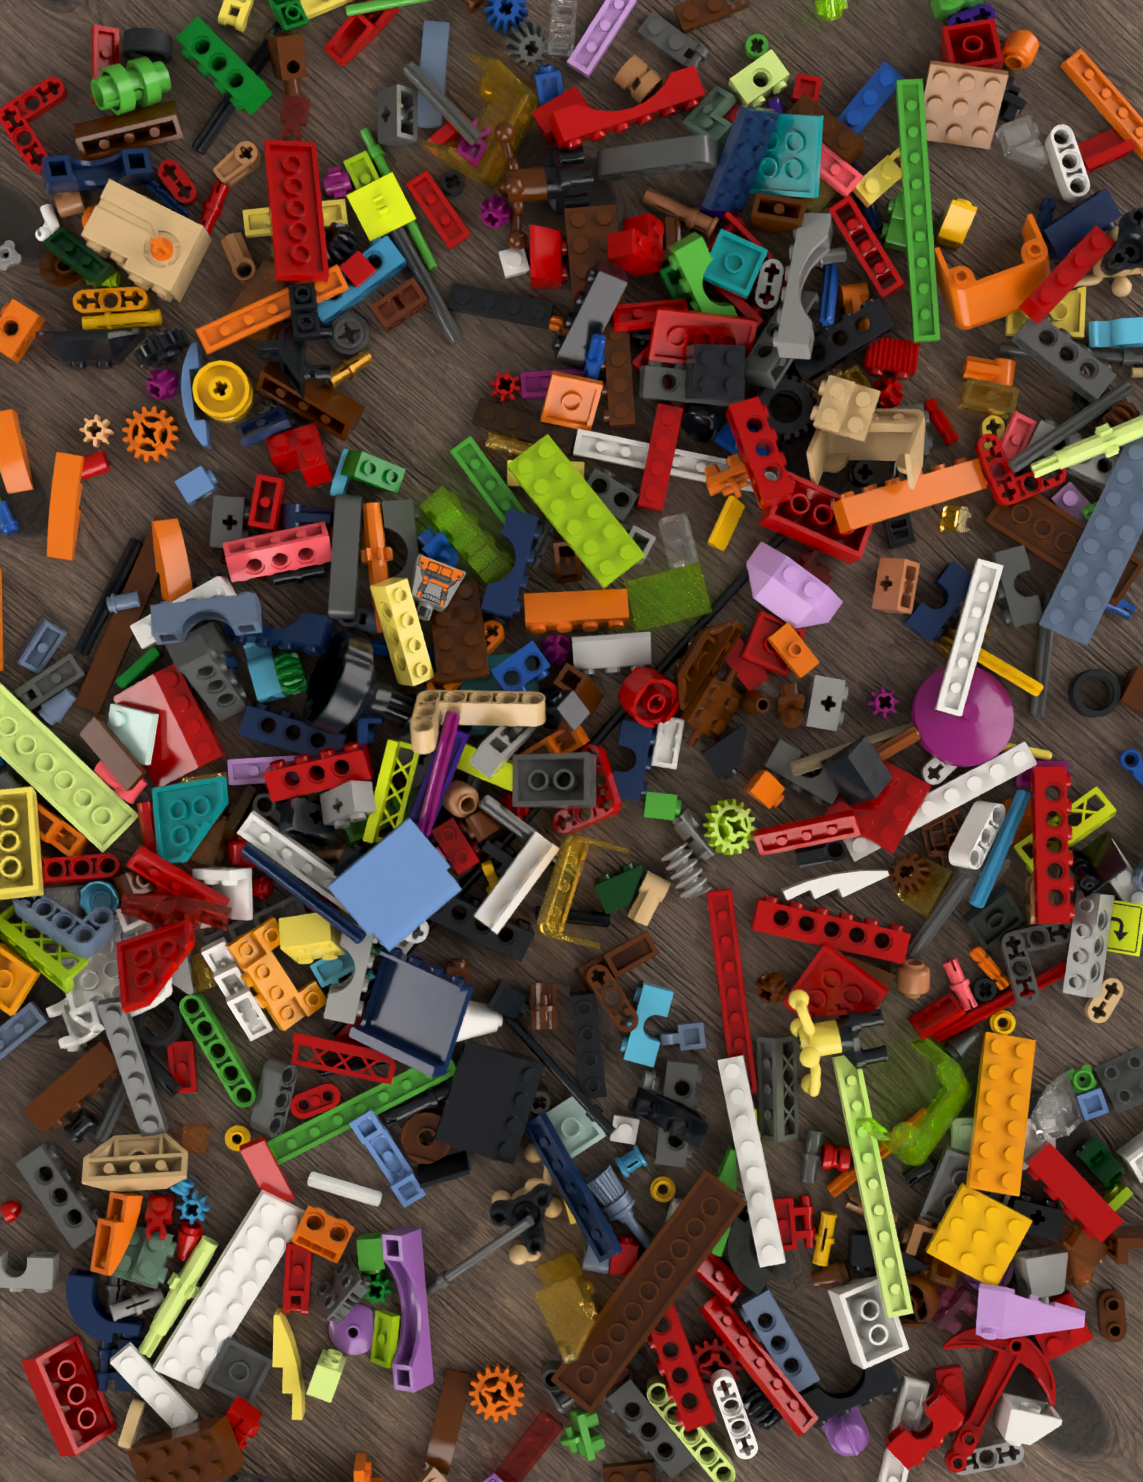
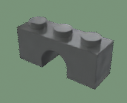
(1016, 608)
(819, 785)

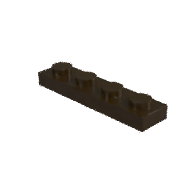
(522, 425)

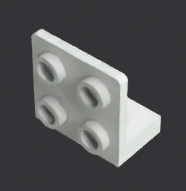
(233, 884)

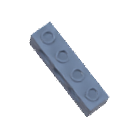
(753, 1305)

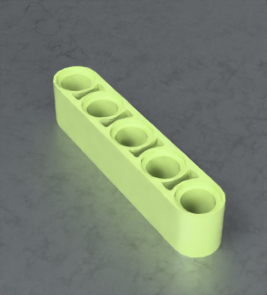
(695, 1441)

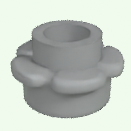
(650, 1081)

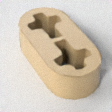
(1109, 1002)
(132, 1423)

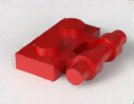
(786, 1215)

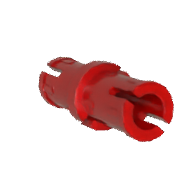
(213, 206)

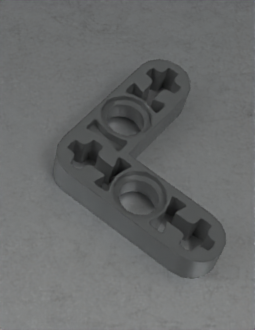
(1026, 946)

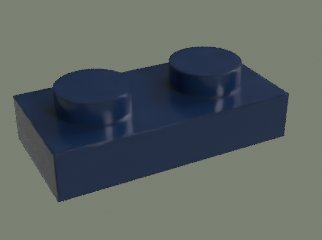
(262, 426)

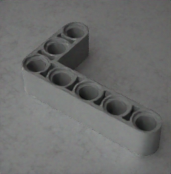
(660, 157)

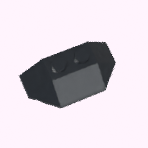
(91, 347)

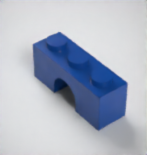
(870, 99)

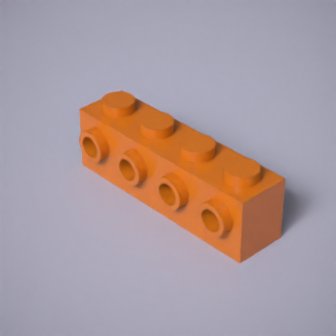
(576, 610)

